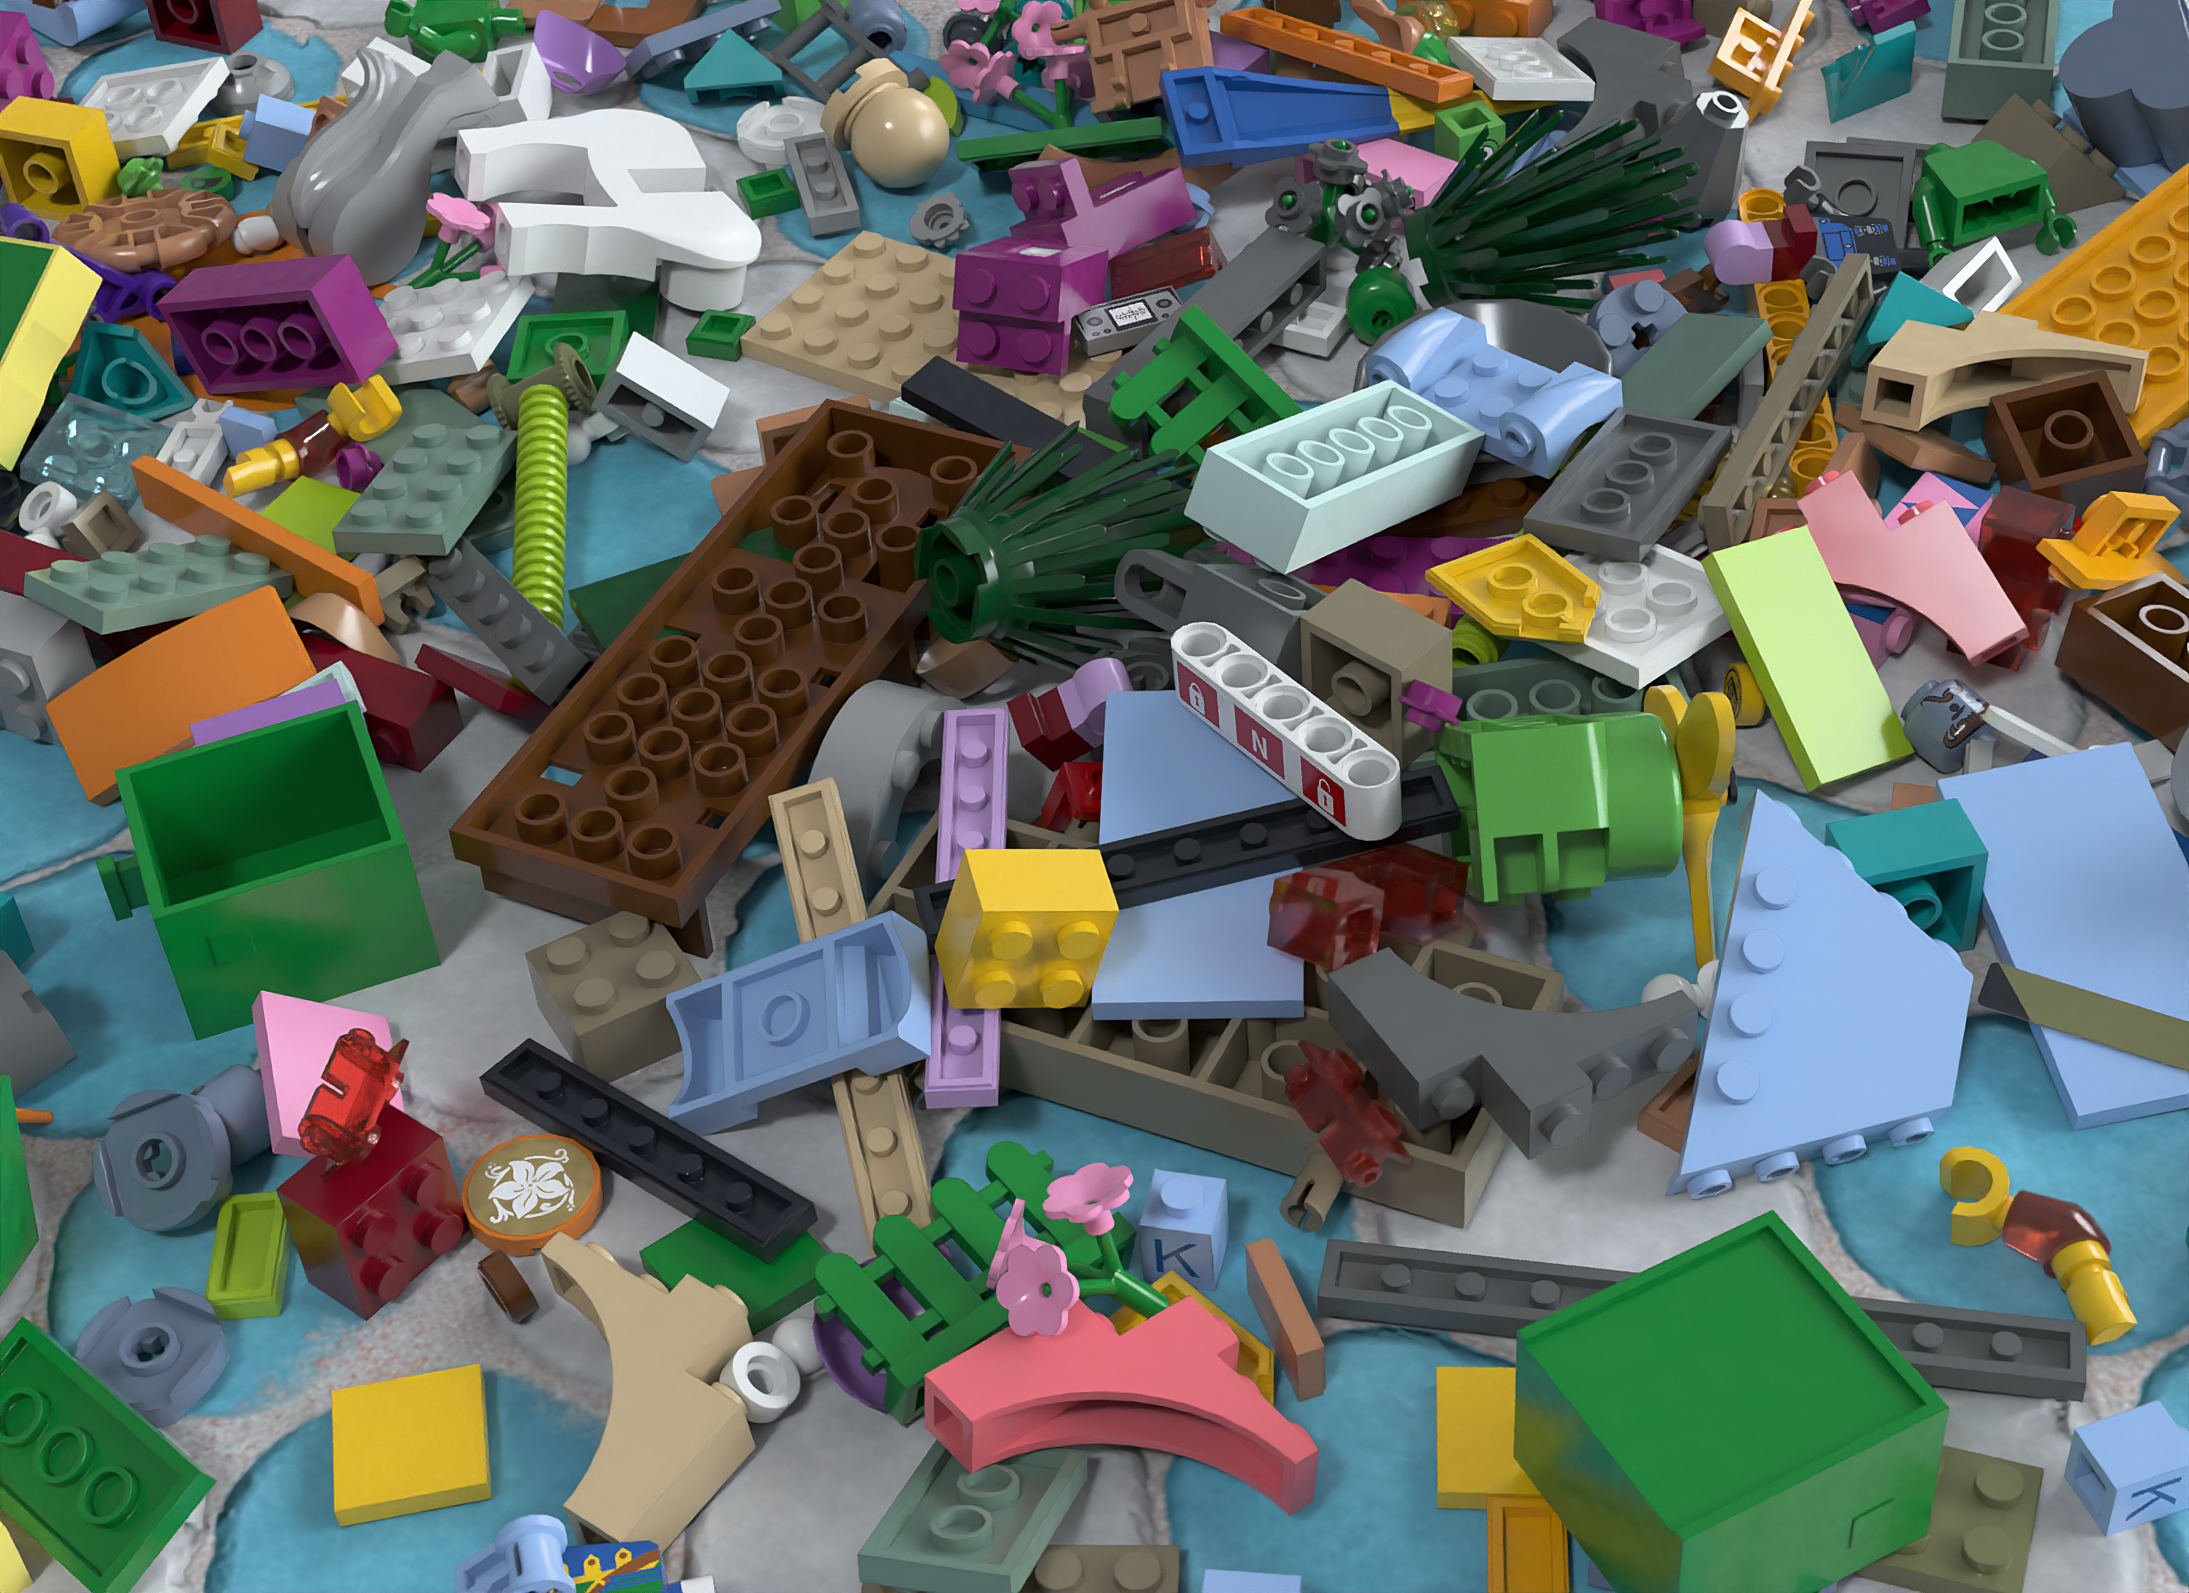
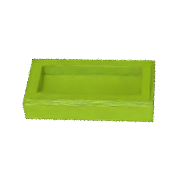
(249, 1257)

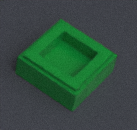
(767, 193)
(719, 335)

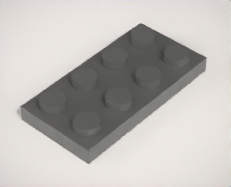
(1628, 484)

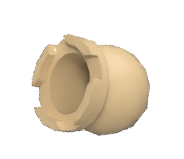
(890, 128)

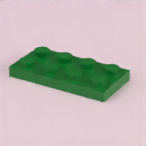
(86, 1466)

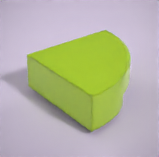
(947, 102)

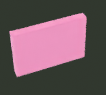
(293, 1050)

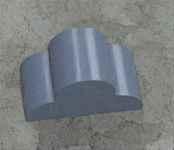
(2133, 83)

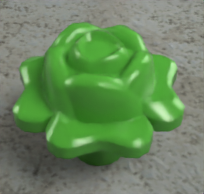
(140, 176)

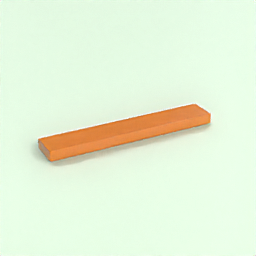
(1347, 54)
(206, 511)

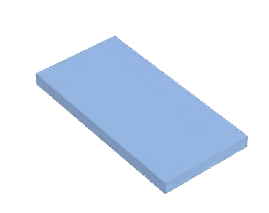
(2090, 896)
(1200, 949)

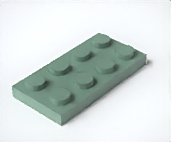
(428, 491)
(154, 584)

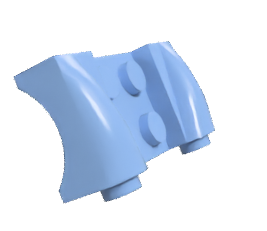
(1519, 405)
(802, 1018)

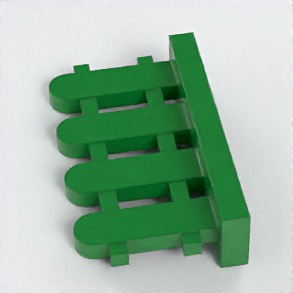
(1218, 371)
(935, 1284)

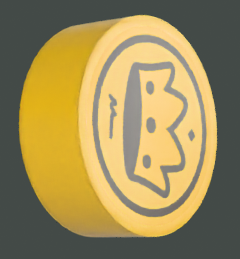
(1743, 694)

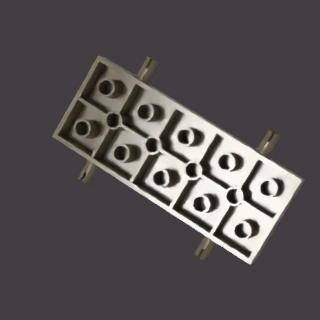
(1224, 1077)

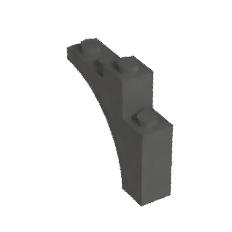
(1633, 79)
(1525, 1067)

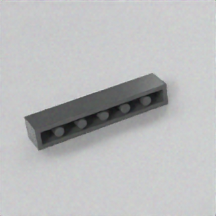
(1246, 300)

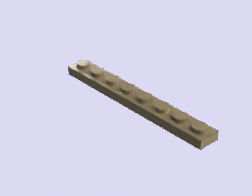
(1787, 405)

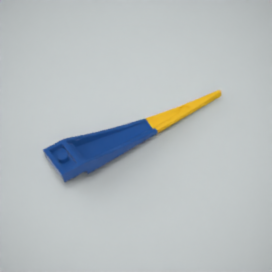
(1261, 118)

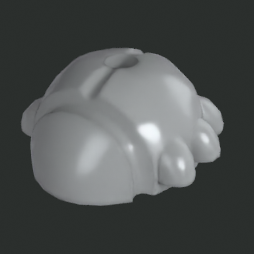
(939, 221)

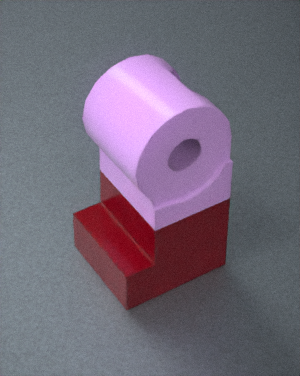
(1762, 249)
(1070, 716)

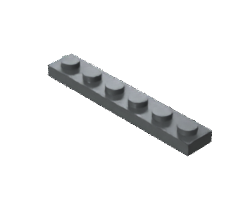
(503, 619)

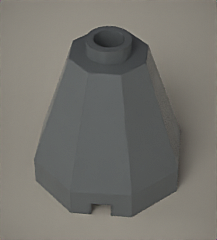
(1715, 138)

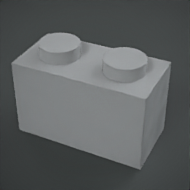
(661, 397)

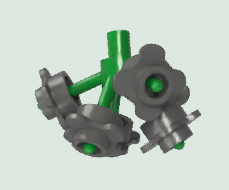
(1343, 213)

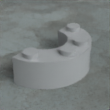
(874, 758)

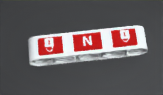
(1287, 731)

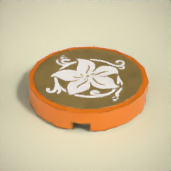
(531, 1192)

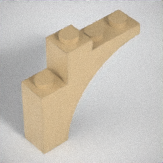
(1946, 370)
(670, 1420)

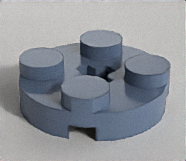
(1629, 306)
(198, 1168)
(176, 1379)

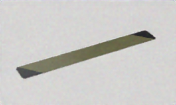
(2086, 1015)

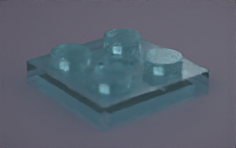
(92, 448)

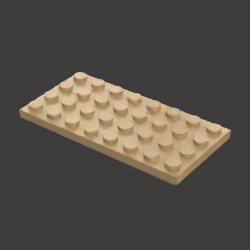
(884, 315)

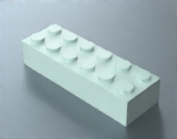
(1332, 475)

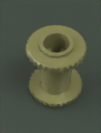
(567, 374)

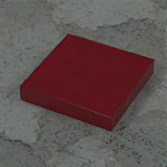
(484, 685)

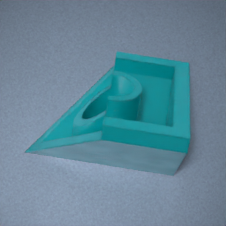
(734, 70)
(1871, 73)
(1905, 301)
(127, 373)

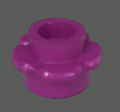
(357, 467)
(1430, 706)

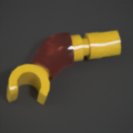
(315, 441)
(2045, 1228)

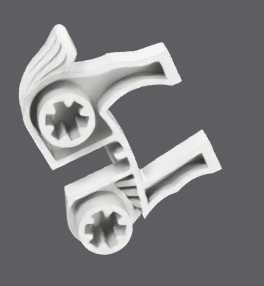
(639, 200)

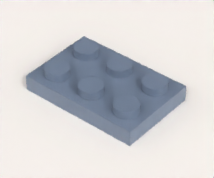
(695, 38)

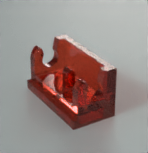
(1170, 262)

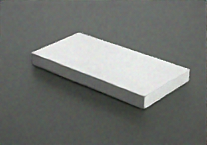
(1520, 69)

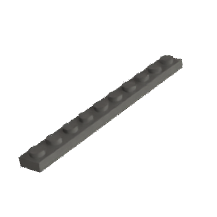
(1507, 1294)

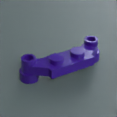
(118, 292)

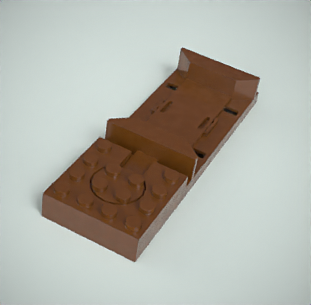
(720, 723)

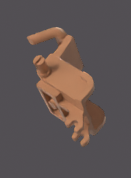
(1137, 43)

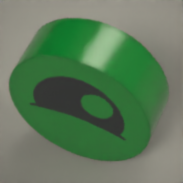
(211, 179)

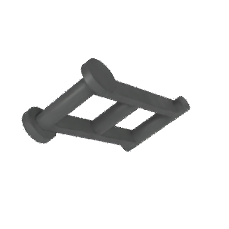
(834, 16)

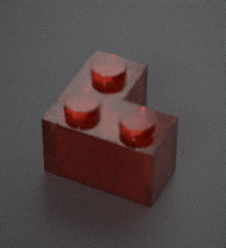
(2008, 545)

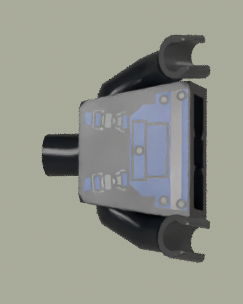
(1846, 233)

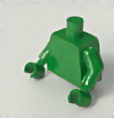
(458, 26)
(1982, 193)

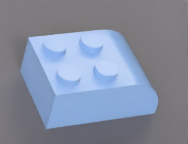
(76, 19)

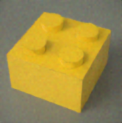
(56, 157)
(1025, 928)

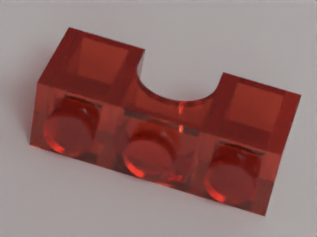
(1341, 906)

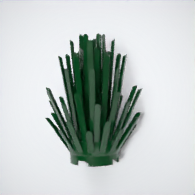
(1546, 217)
(1045, 570)

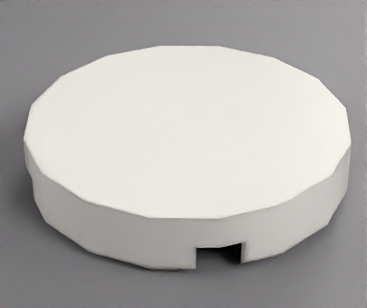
(764, 127)

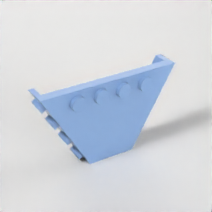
(1821, 1019)

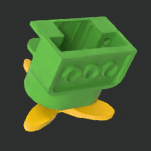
(1592, 800)

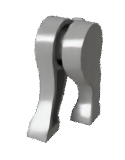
(371, 167)

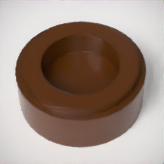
(507, 1286)

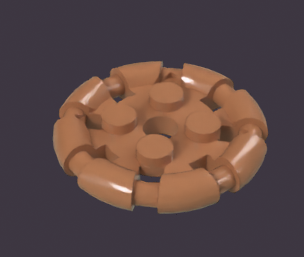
(149, 229)

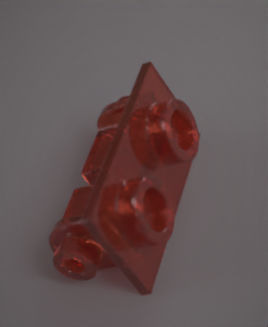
(346, 1123)
(1365, 1128)

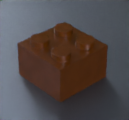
(2064, 441)

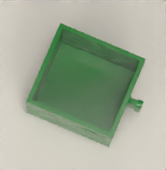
(271, 868)
(1727, 1423)

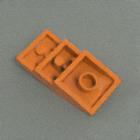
(187, 674)

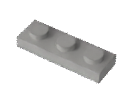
(822, 184)

